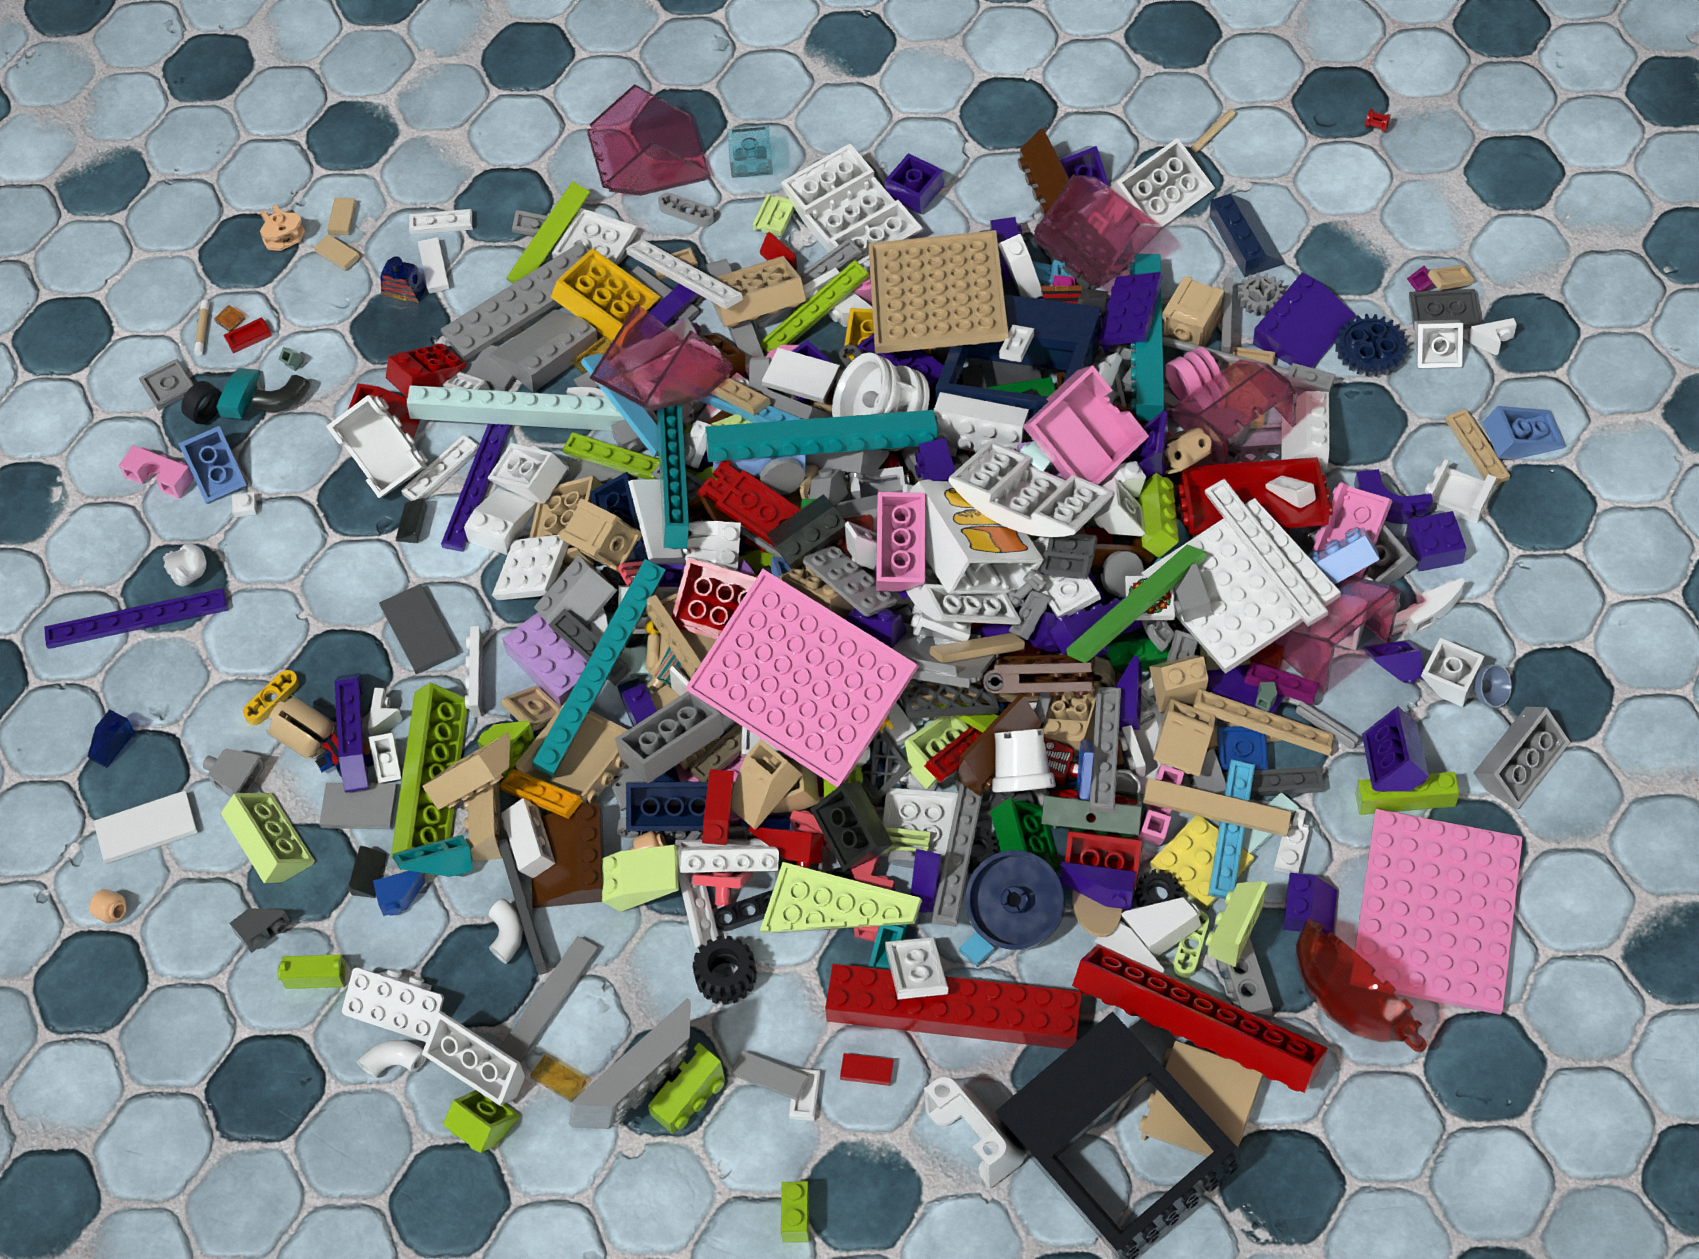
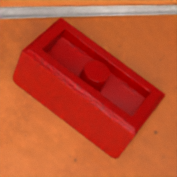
(774, 248)

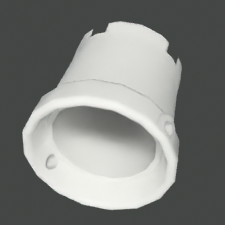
(1021, 762)

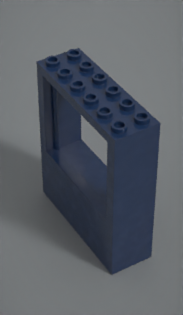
(1062, 341)

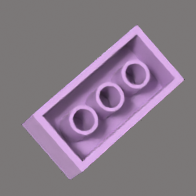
(545, 657)

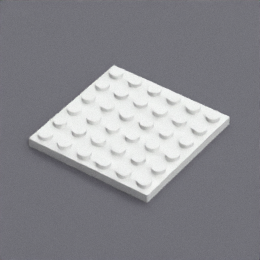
(1243, 599)

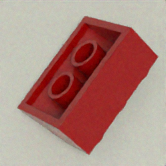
(1104, 851)

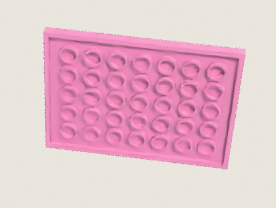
(802, 678)
(1439, 909)

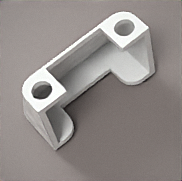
(378, 444)
(949, 1101)

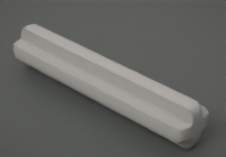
(1327, 724)

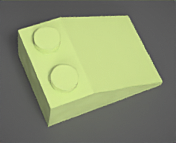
(639, 876)

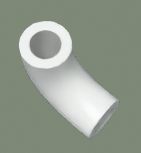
(509, 928)
(389, 1054)

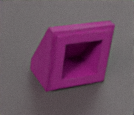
(1421, 281)

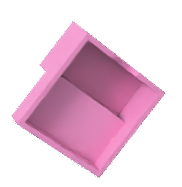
(1083, 429)

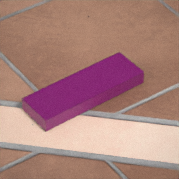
(1285, 683)

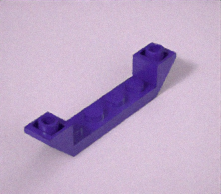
(350, 732)

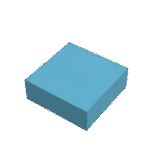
(976, 949)

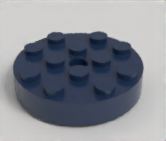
(1040, 904)

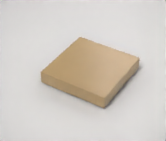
(531, 706)

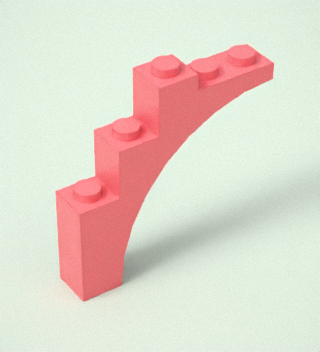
(865, 873)

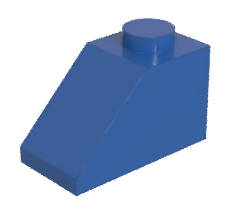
(398, 891)

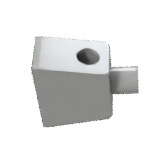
(234, 771)

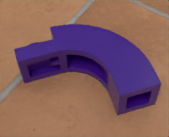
(1402, 506)

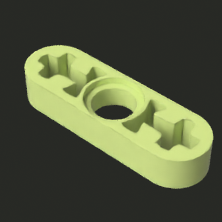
(1194, 954)

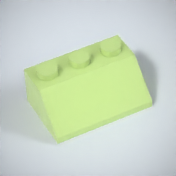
(929, 742)
(1236, 922)

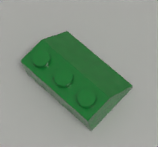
(1139, 644)
(1020, 828)

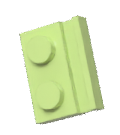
(774, 215)

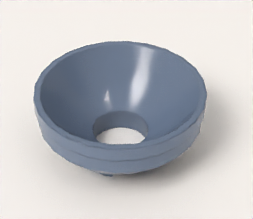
(1498, 685)

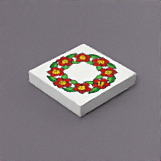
(1161, 610)

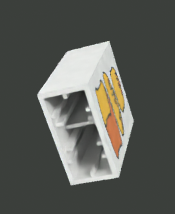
(970, 549)

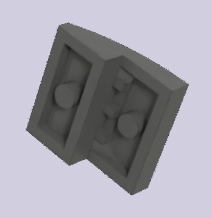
(1069, 556)

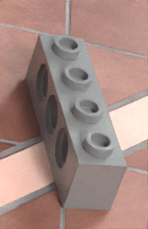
(1251, 981)

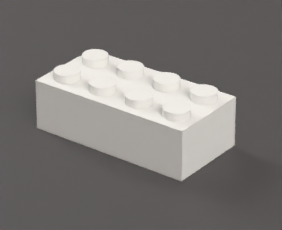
(974, 422)

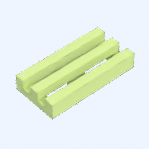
(907, 838)

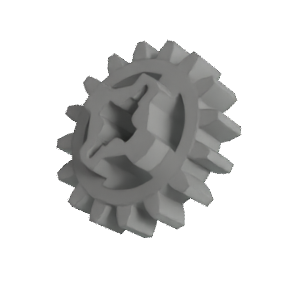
(1259, 293)

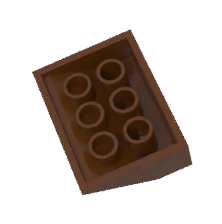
(578, 857)

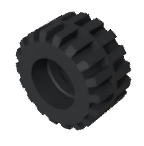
(729, 987)

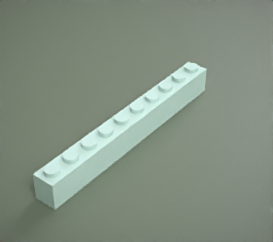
(512, 408)

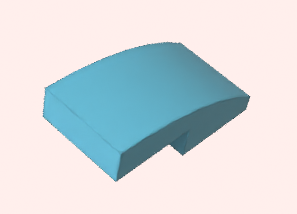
(1046, 272)

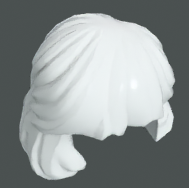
(185, 564)

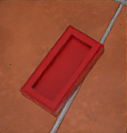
(247, 335)
(866, 1069)

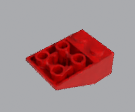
(423, 367)
(396, 403)

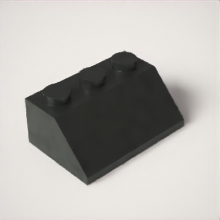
(808, 531)
(851, 825)

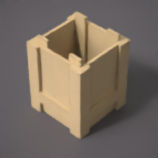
(1192, 312)
(600, 535)

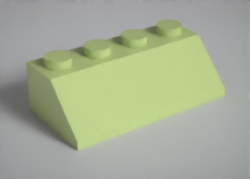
(266, 836)

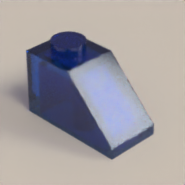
(109, 738)

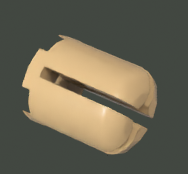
(294, 712)

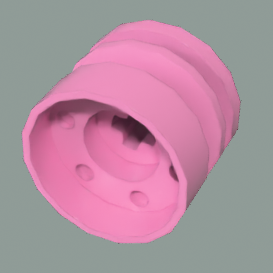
(1190, 372)

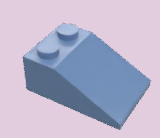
(1522, 432)
(212, 464)

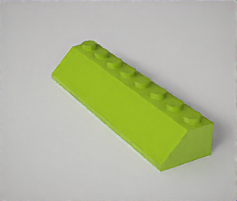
(432, 746)

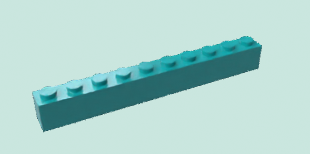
(1148, 354)
(820, 435)
(672, 477)
(598, 669)

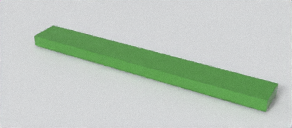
(1135, 604)

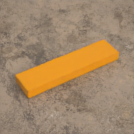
(541, 793)

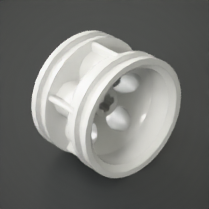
(879, 387)

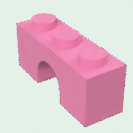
(142, 463)
(1155, 818)

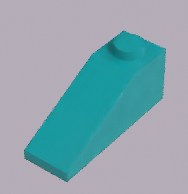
(441, 858)

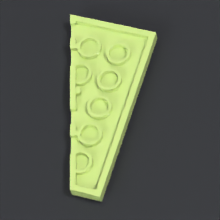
(820, 901)

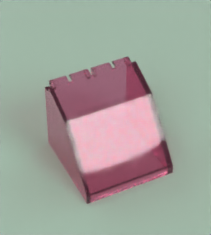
(646, 145)
(1094, 230)
(657, 368)
(1233, 399)
(1361, 601)

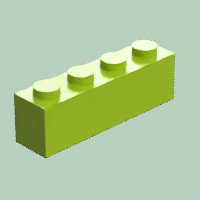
(1159, 515)
(1437, 791)

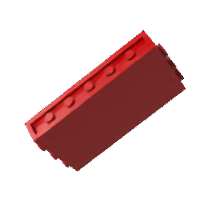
(1249, 482)

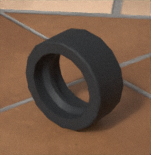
(193, 399)

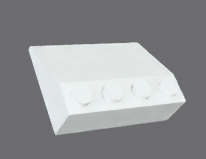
(1165, 184)

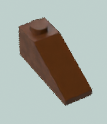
(727, 350)

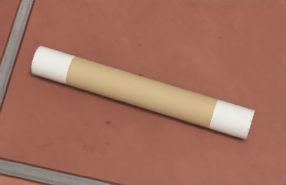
(201, 329)

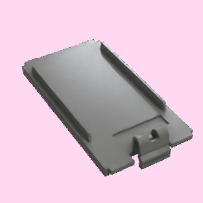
(954, 673)

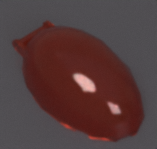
(1350, 993)

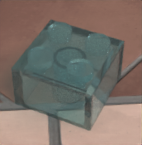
(750, 152)

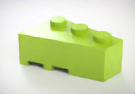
(688, 1091)

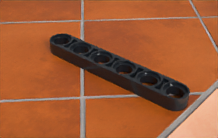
(757, 902)

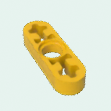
(278, 681)

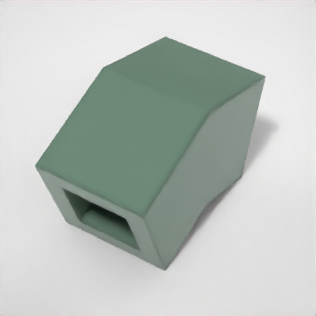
(291, 358)
(1266, 695)

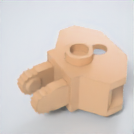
(280, 228)

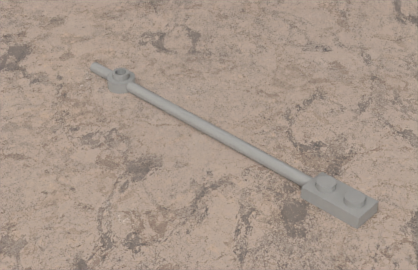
(1298, 375)

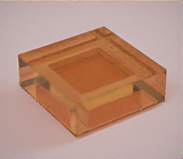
(229, 318)

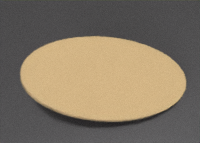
(1094, 916)

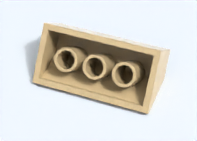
(470, 774)
(484, 823)

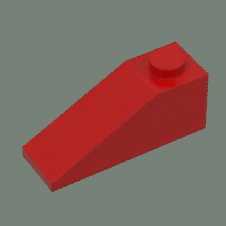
(718, 807)
(793, 845)

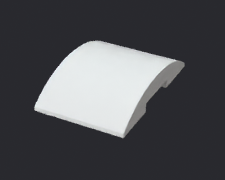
(845, 201)
(1024, 497)
(974, 608)

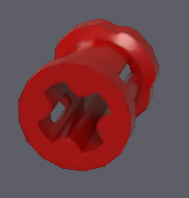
(1382, 123)

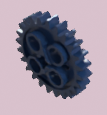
(1371, 338)

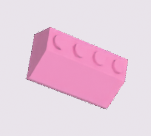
(900, 541)

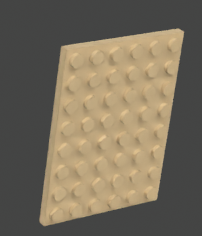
(937, 292)

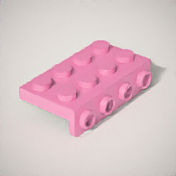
(1351, 510)

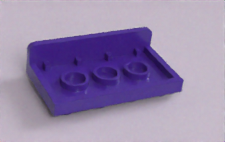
(1130, 309)

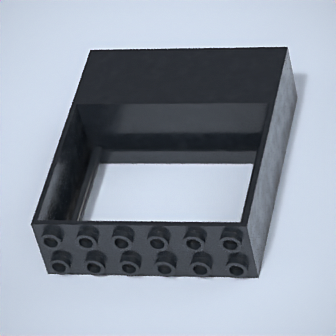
(1080, 1092)

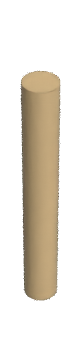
(1212, 131)

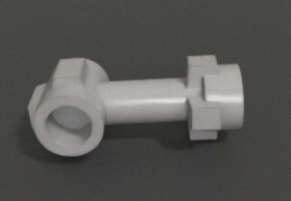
(1033, 580)

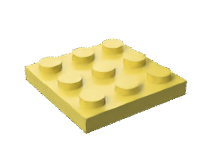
(1191, 859)

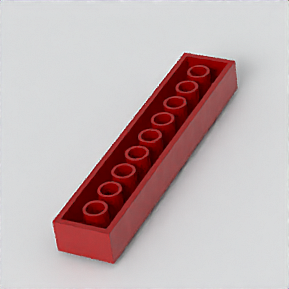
(968, 1010)
(1200, 1018)

